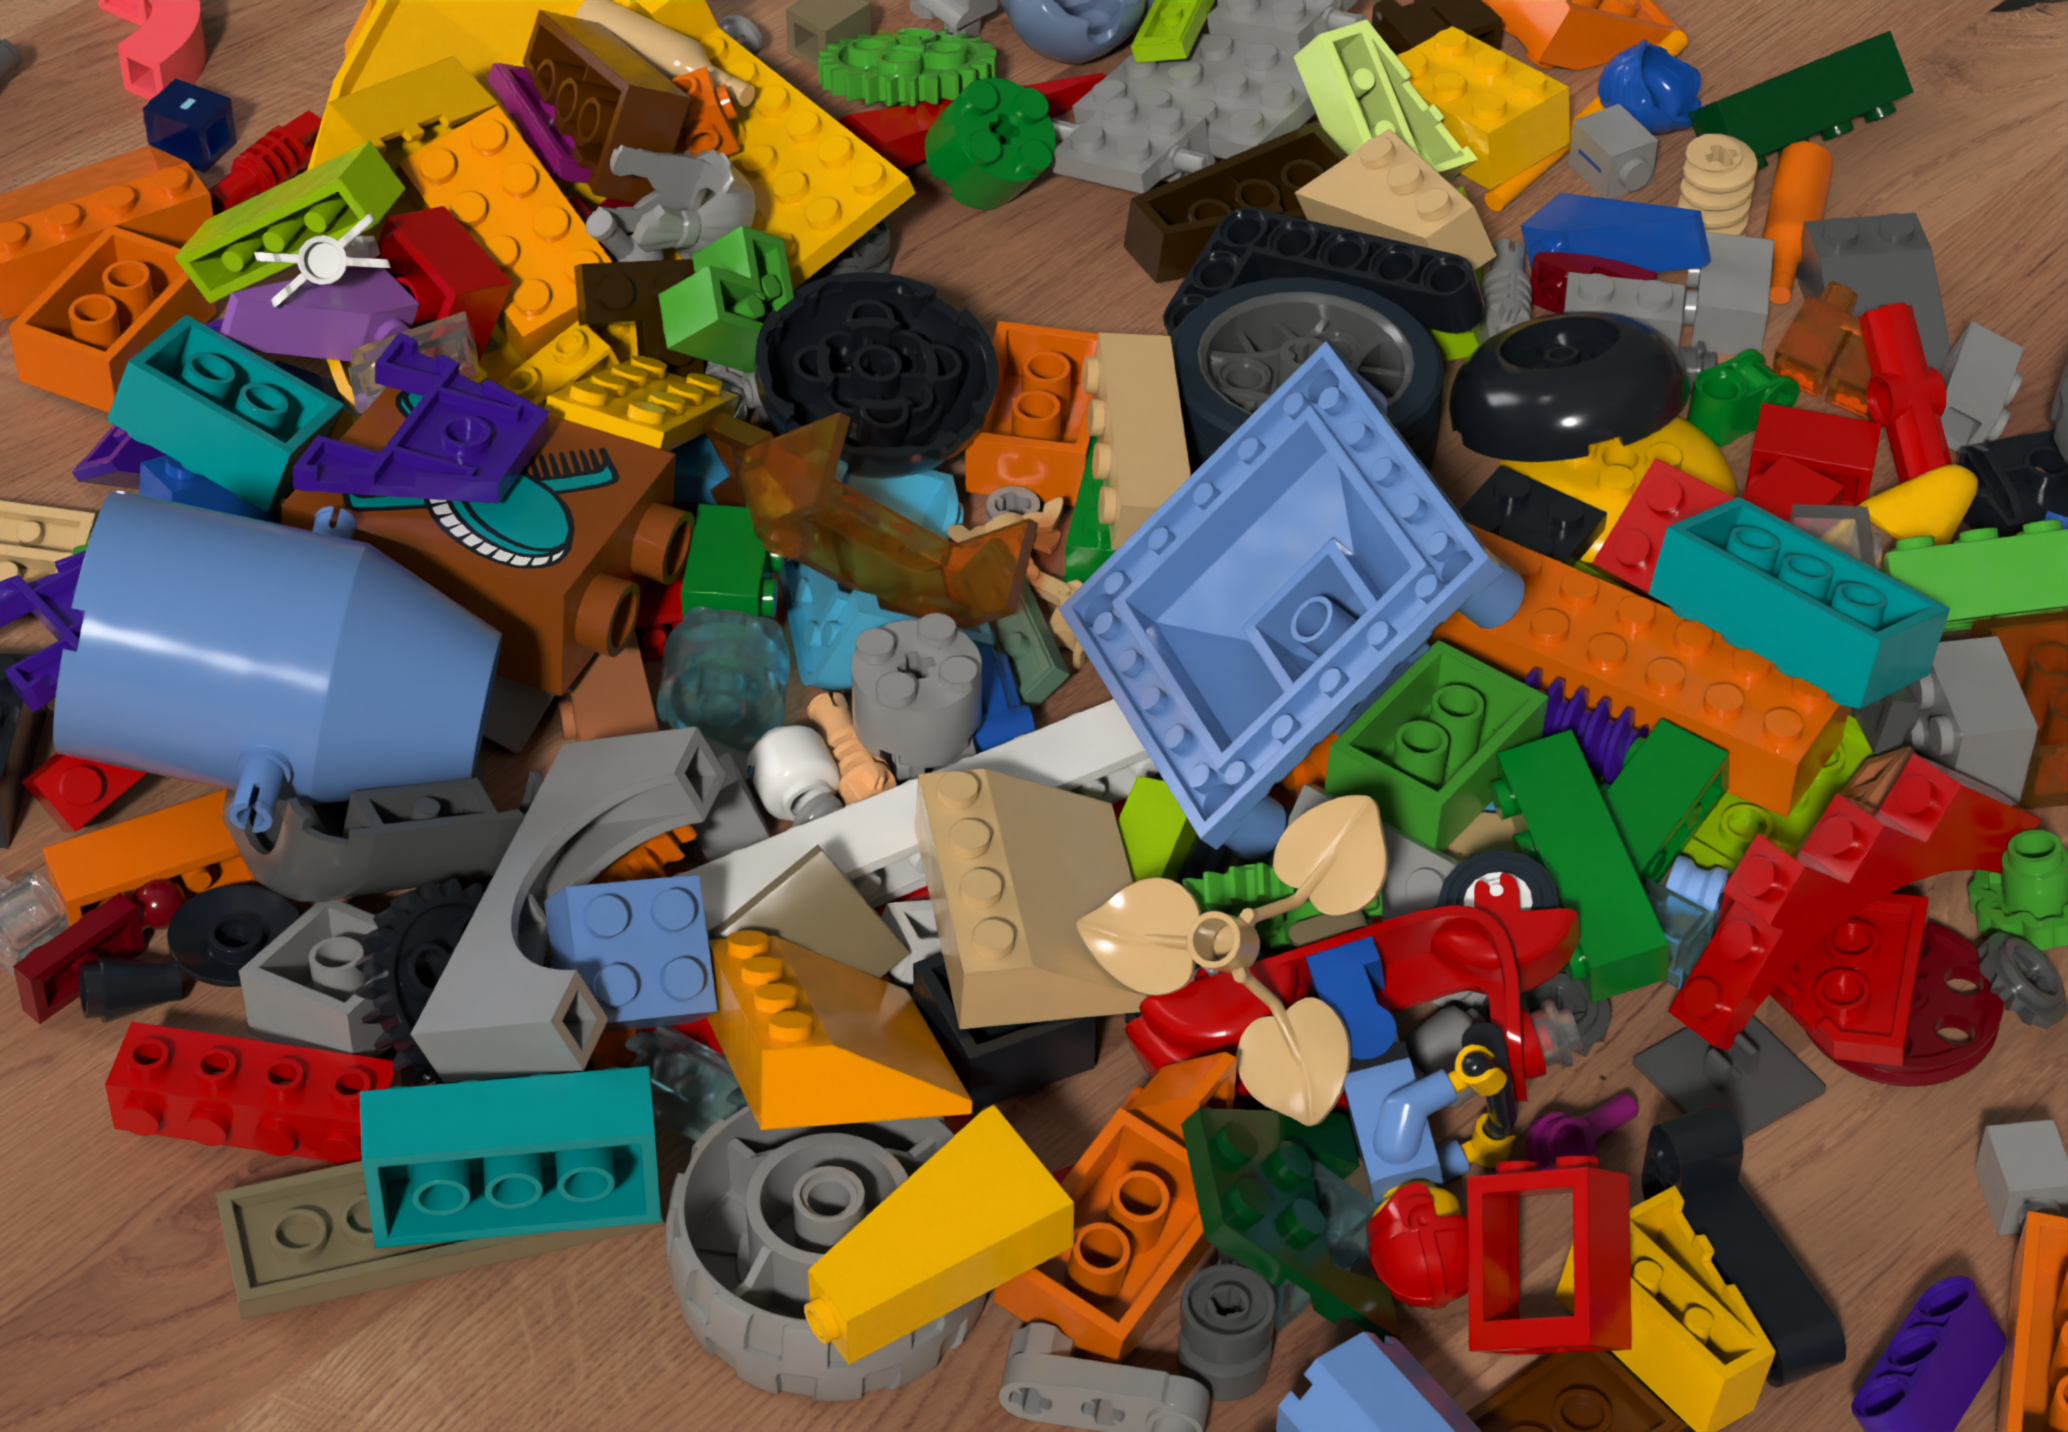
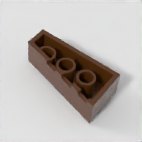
(603, 98)

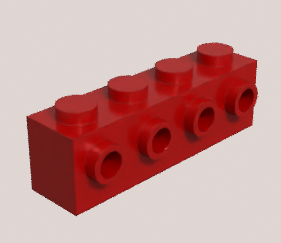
(243, 1092)

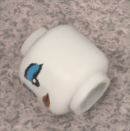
(791, 769)

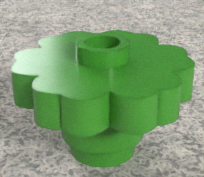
(2028, 895)

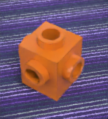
(708, 114)

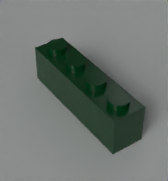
(1811, 99)

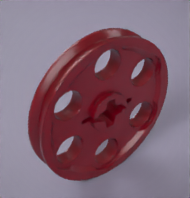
(1935, 1008)

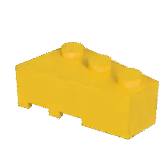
(403, 112)
(1688, 1328)

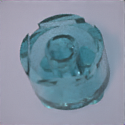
(725, 676)

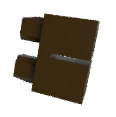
(1414, 23)

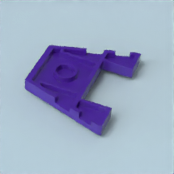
(452, 446)
(51, 602)

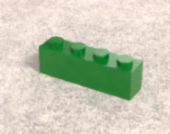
(1664, 795)
(1572, 835)

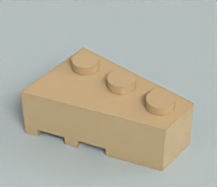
(1398, 197)

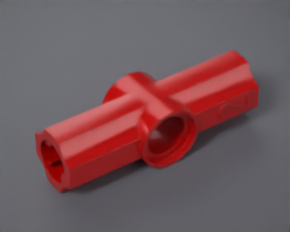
(1904, 391)

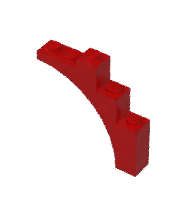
(1853, 857)

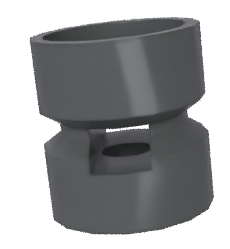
(1226, 1331)

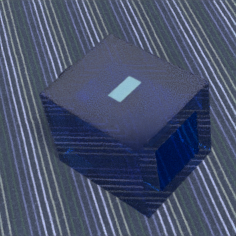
(190, 124)

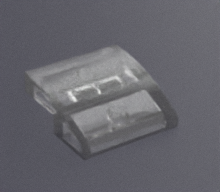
(447, 336)

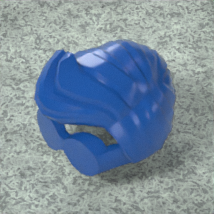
(1651, 87)

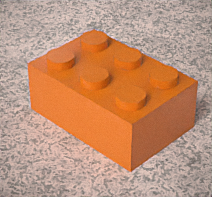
(102, 315)
(1038, 415)
(1132, 1243)

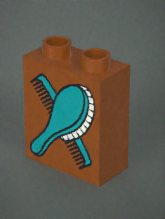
(550, 562)

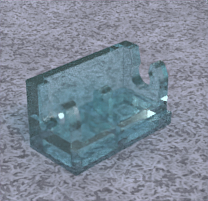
(687, 1079)

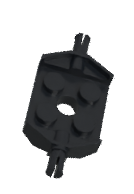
(2010, 486)

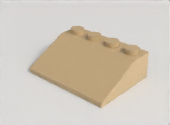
(1006, 885)

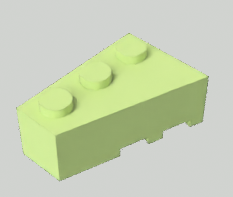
(1365, 90)

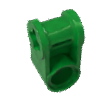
(1730, 396)

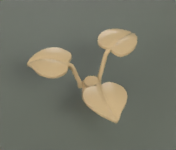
(1157, 932)

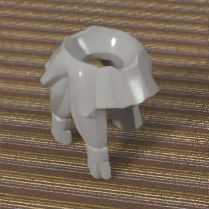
(692, 200)

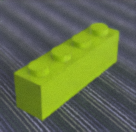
(280, 220)

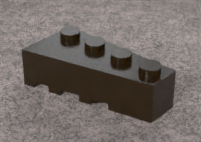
(1177, 219)

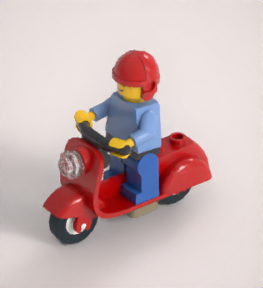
(1490, 935)

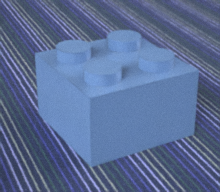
(637, 949)

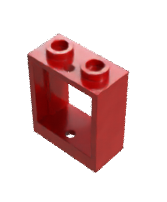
(1599, 1260)

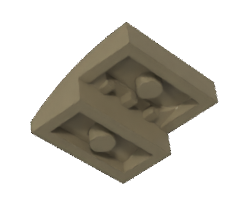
(822, 912)

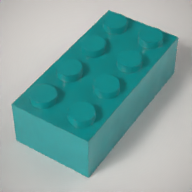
(1798, 602)
(510, 1156)

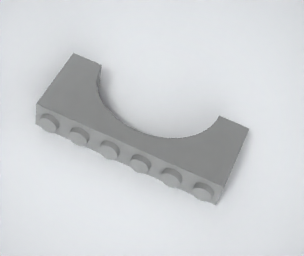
(495, 1000)

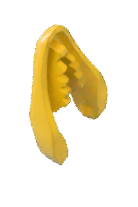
(1925, 505)

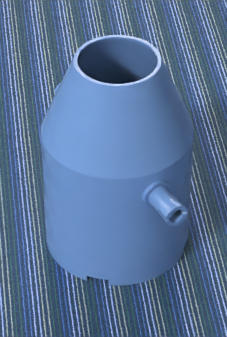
(267, 659)

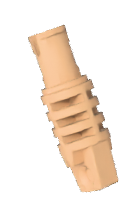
(859, 770)

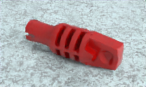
(267, 162)

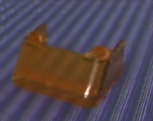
(869, 547)

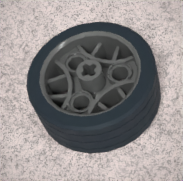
(1258, 334)

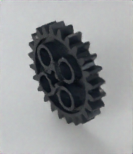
(411, 939)

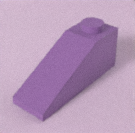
(321, 318)

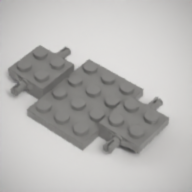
(1222, 100)

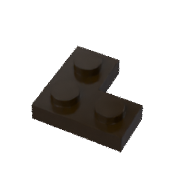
(630, 295)

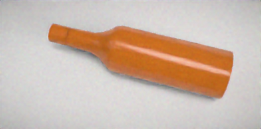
(1796, 196)

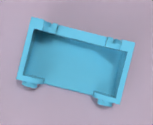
(830, 616)

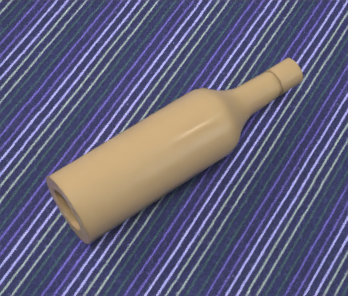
(661, 46)

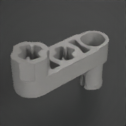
(1054, 1388)

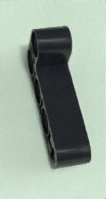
(1704, 1161)

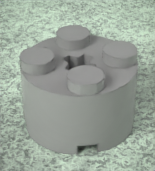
(916, 690)

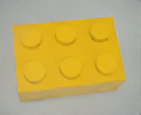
(1490, 103)

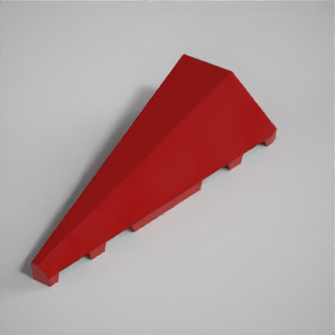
(901, 130)

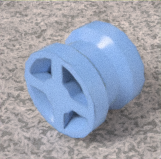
(1698, 884)

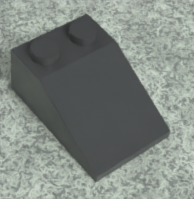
(1884, 264)

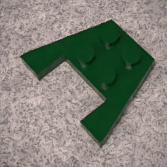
(1264, 1210)

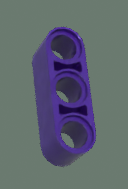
(1932, 1362)

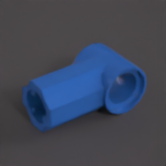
(1001, 710)

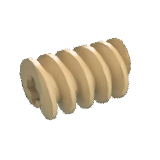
(1719, 182)

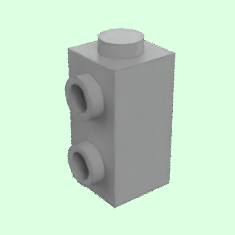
(1978, 384)

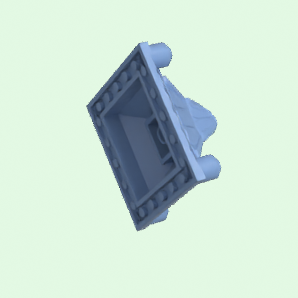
(1281, 597)

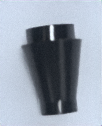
(126, 986)

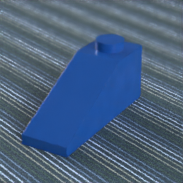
(1619, 230)

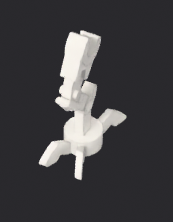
(326, 259)

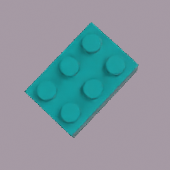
(221, 411)

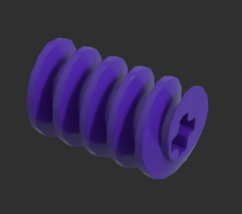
(1598, 736)

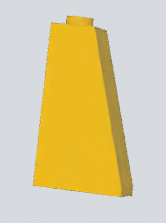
(940, 1240)

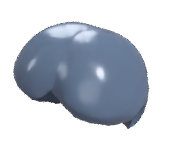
(1075, 28)

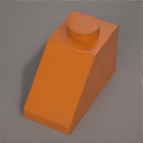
(1183, 1089)

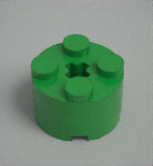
(991, 142)

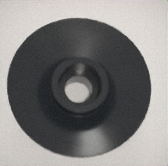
(225, 930)

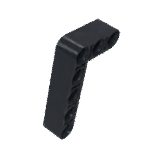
(1268, 245)

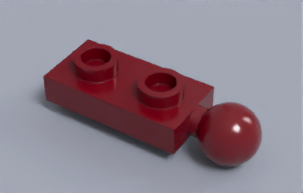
(50, 972)

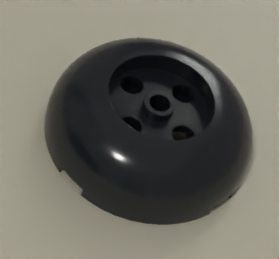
(915, 379)
(1566, 385)

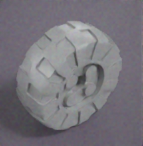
(764, 1212)

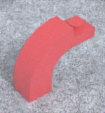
(165, 45)

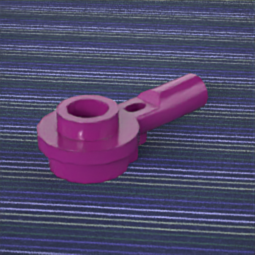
(1561, 1135)

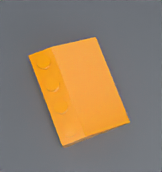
(824, 1039)

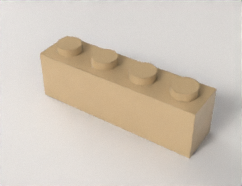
(1137, 428)

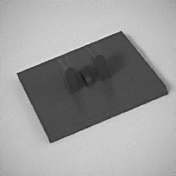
(1752, 1079)

